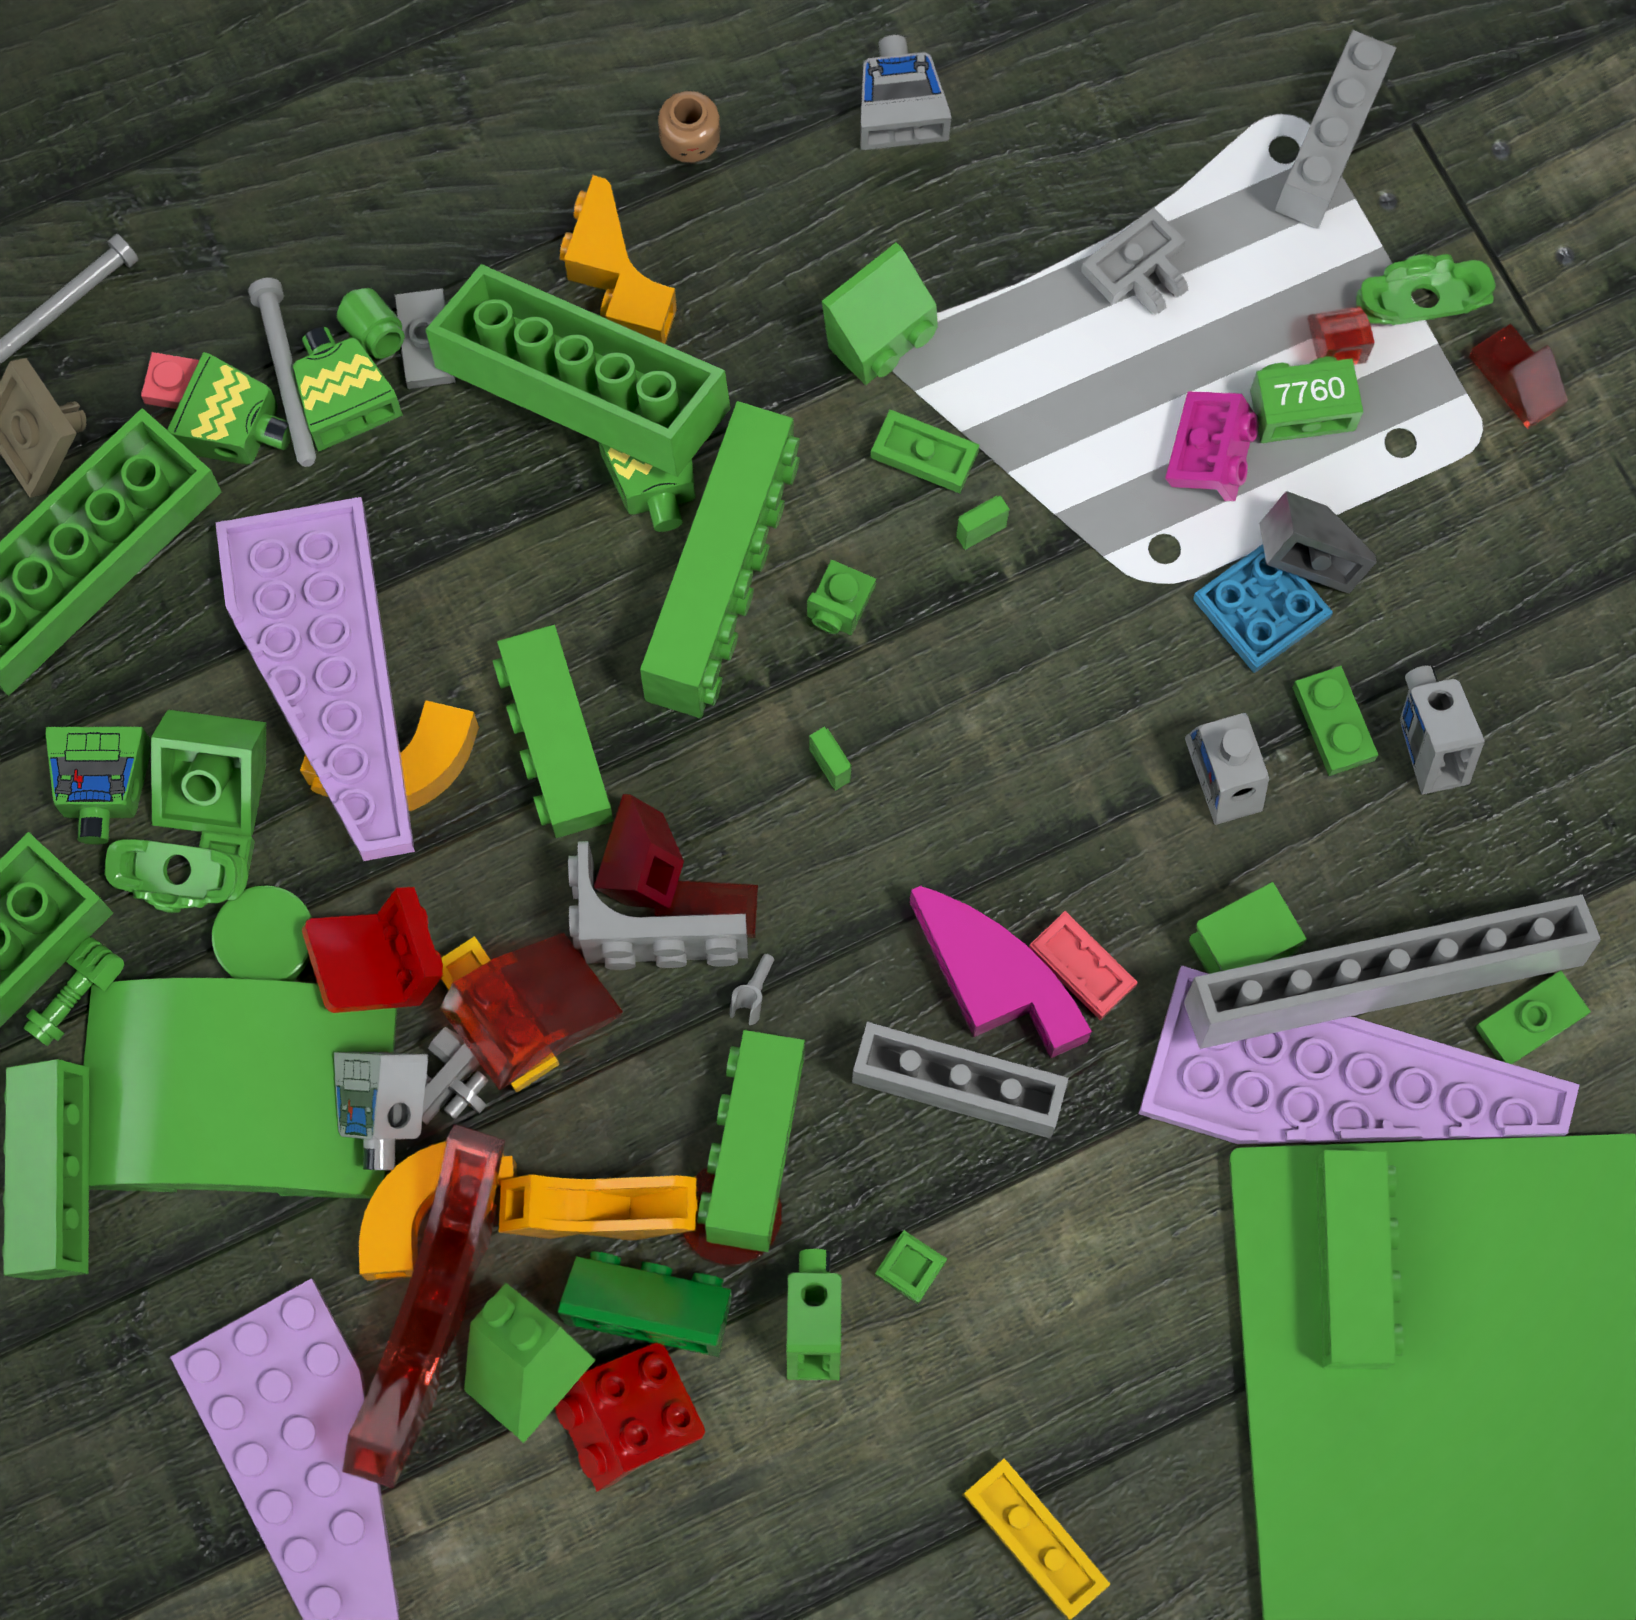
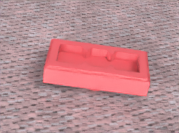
(1083, 965)

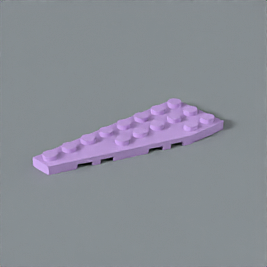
(312, 622)
(1343, 1086)
(280, 1410)

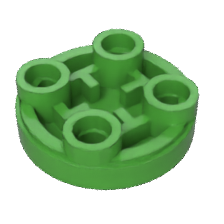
(262, 935)

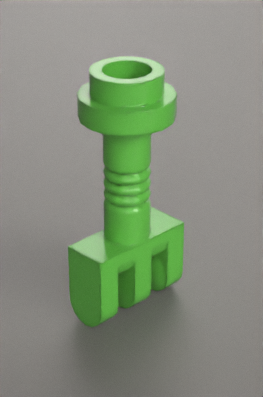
(93, 965)

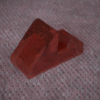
(1522, 378)

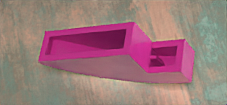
(996, 973)

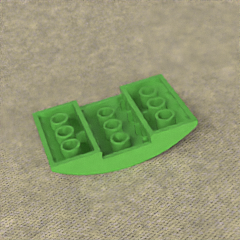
(224, 1087)

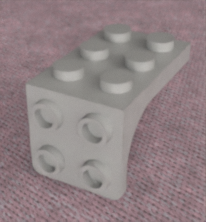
(626, 940)

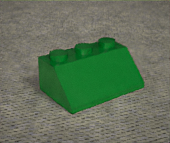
(646, 1304)

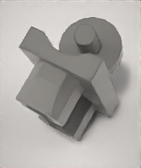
(449, 1081)

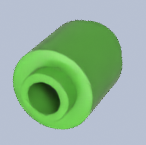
(371, 322)

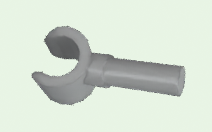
(750, 994)

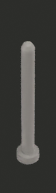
(68, 295)
(267, 295)

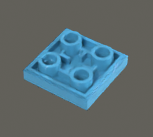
(1261, 608)

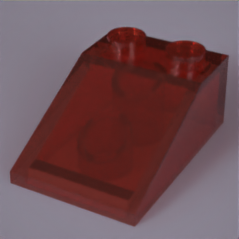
(528, 1007)

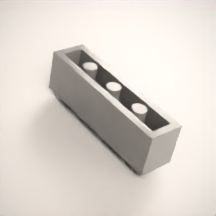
(1335, 129)
(959, 1080)

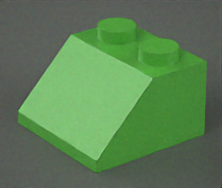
(879, 315)
(207, 772)
(520, 1362)

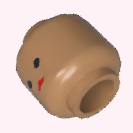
(689, 126)

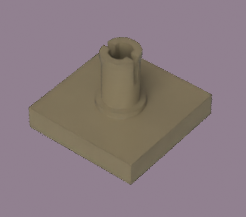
(34, 428)

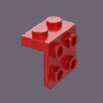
(375, 957)
(628, 1415)

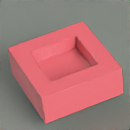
(167, 379)

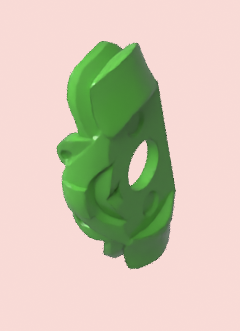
(1457, 285)
(142, 869)

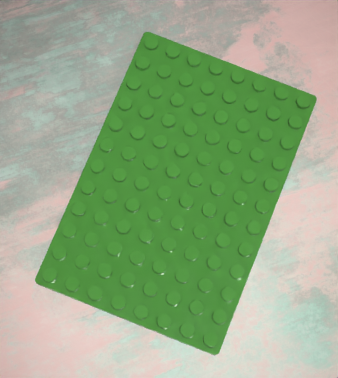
(1502, 1439)

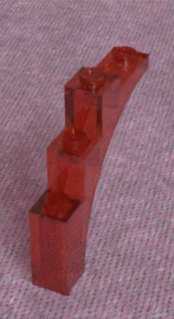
(431, 1309)

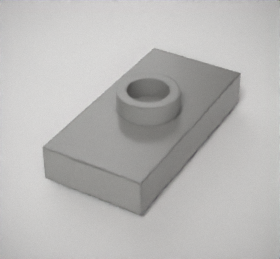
(416, 312)

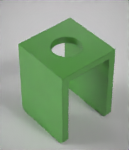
(1248, 932)

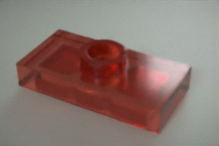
(714, 899)

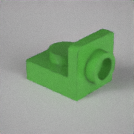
(840, 599)

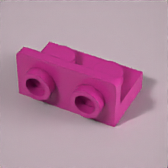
(1213, 443)

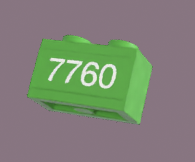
(1306, 399)

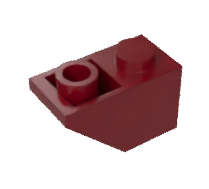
(640, 857)

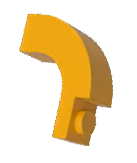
(433, 755)
(397, 1209)

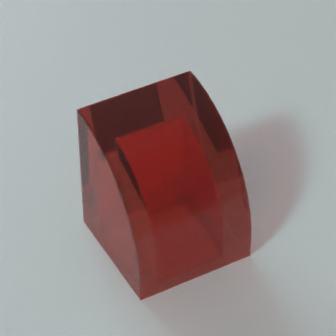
(1342, 334)

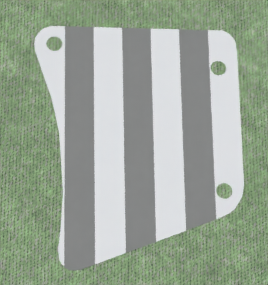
(1092, 392)

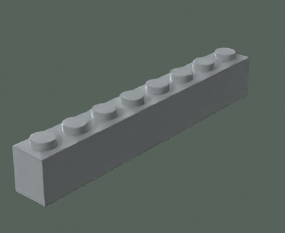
(1390, 971)

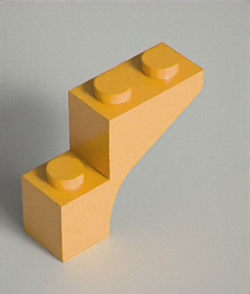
(599, 259)
(598, 1207)

